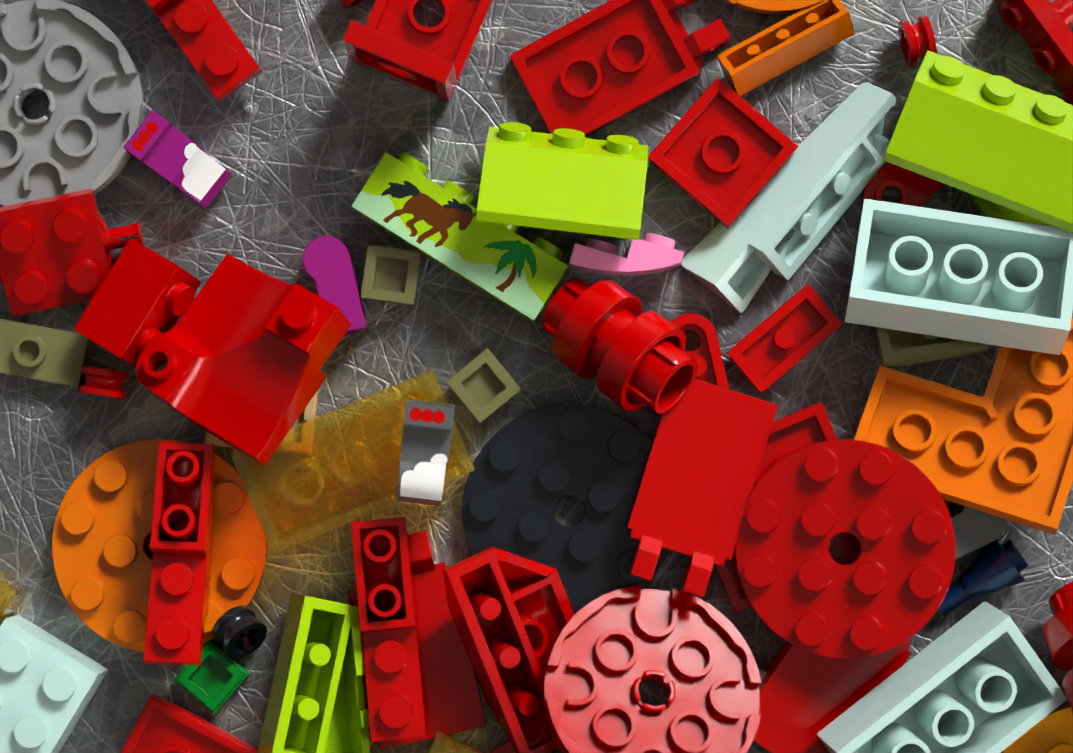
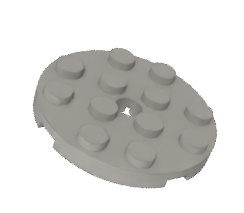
(90, 93)

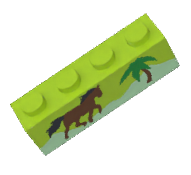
(445, 230)

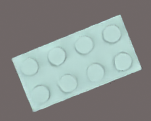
(962, 277)
(41, 688)
(958, 695)

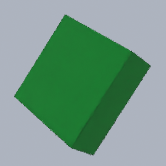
(215, 679)

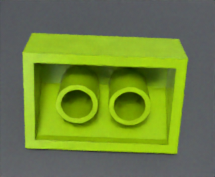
(563, 181)

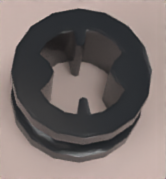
(239, 632)

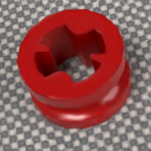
(916, 40)
(103, 382)

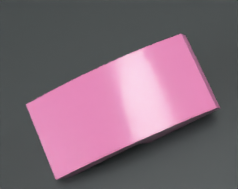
(644, 257)

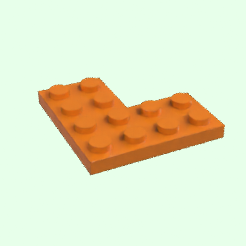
(987, 452)

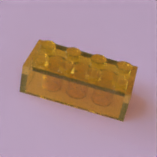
(340, 463)

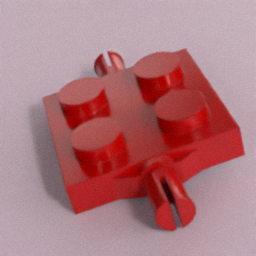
(57, 251)

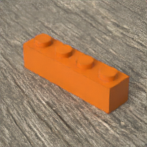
(785, 45)

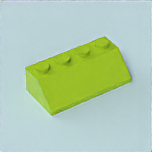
(988, 139)

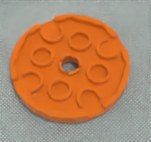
(104, 535)

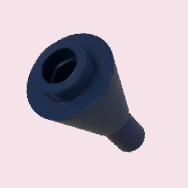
(991, 571)

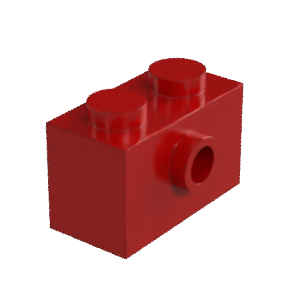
(136, 301)

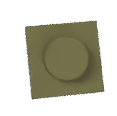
(391, 275)
(483, 385)

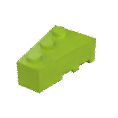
(318, 682)

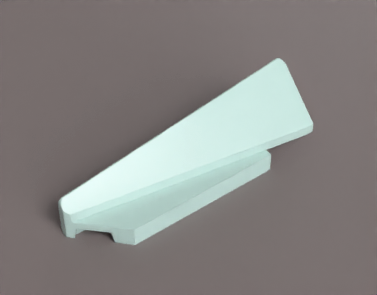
(797, 203)

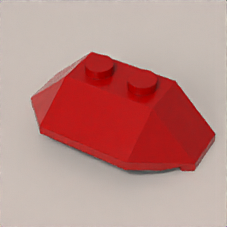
(508, 623)

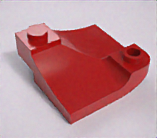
(244, 357)

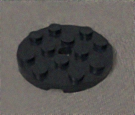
(552, 456)

